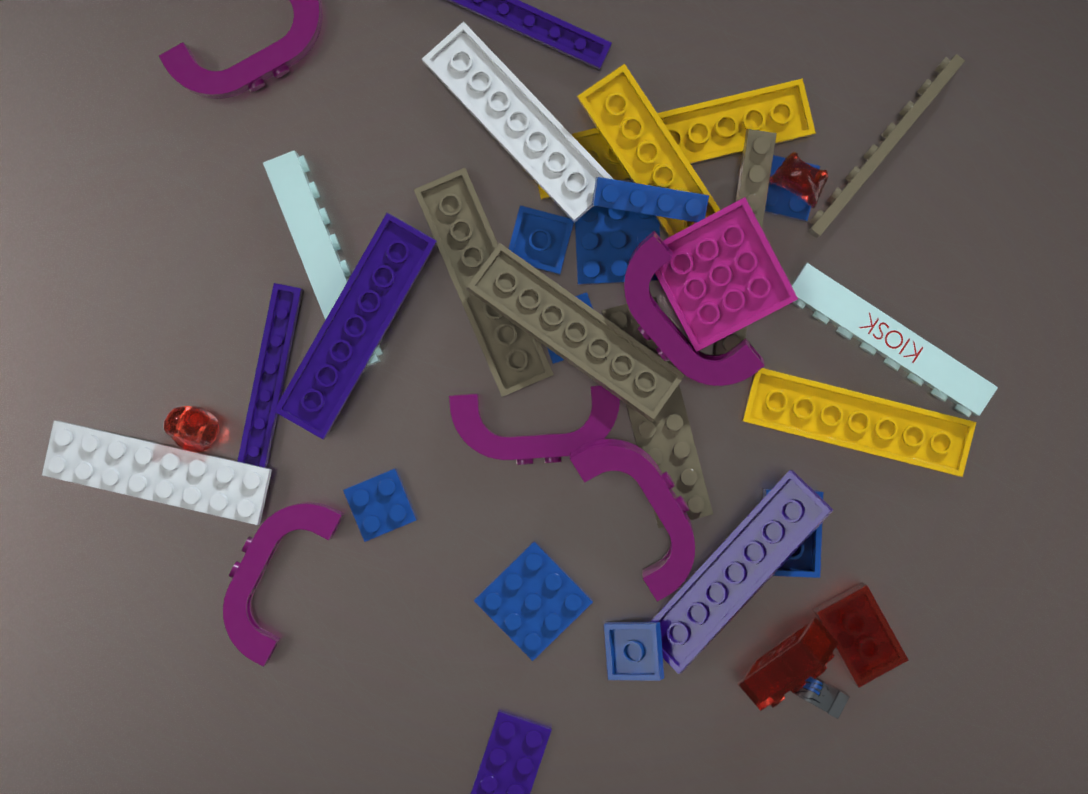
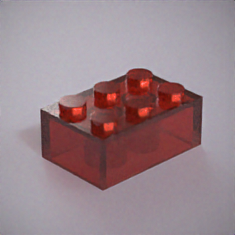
(862, 633)
(789, 665)

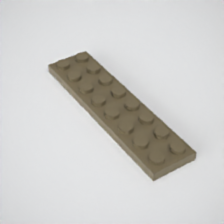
(465, 246)
(575, 332)
(669, 435)

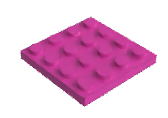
(723, 275)

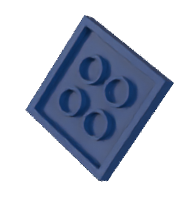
(607, 241)
(533, 601)

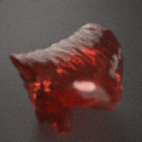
(800, 179)
(192, 427)

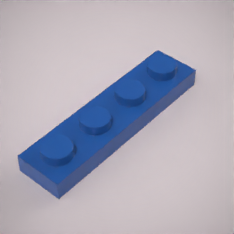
(649, 200)

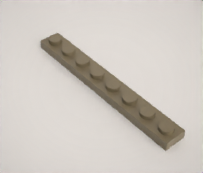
(892, 135)
(754, 186)

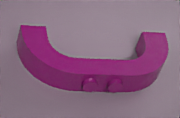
(257, 68)
(672, 345)
(523, 449)
(622, 456)
(237, 616)

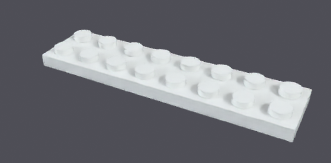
(516, 120)
(157, 472)

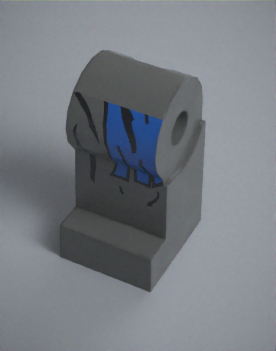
(824, 696)

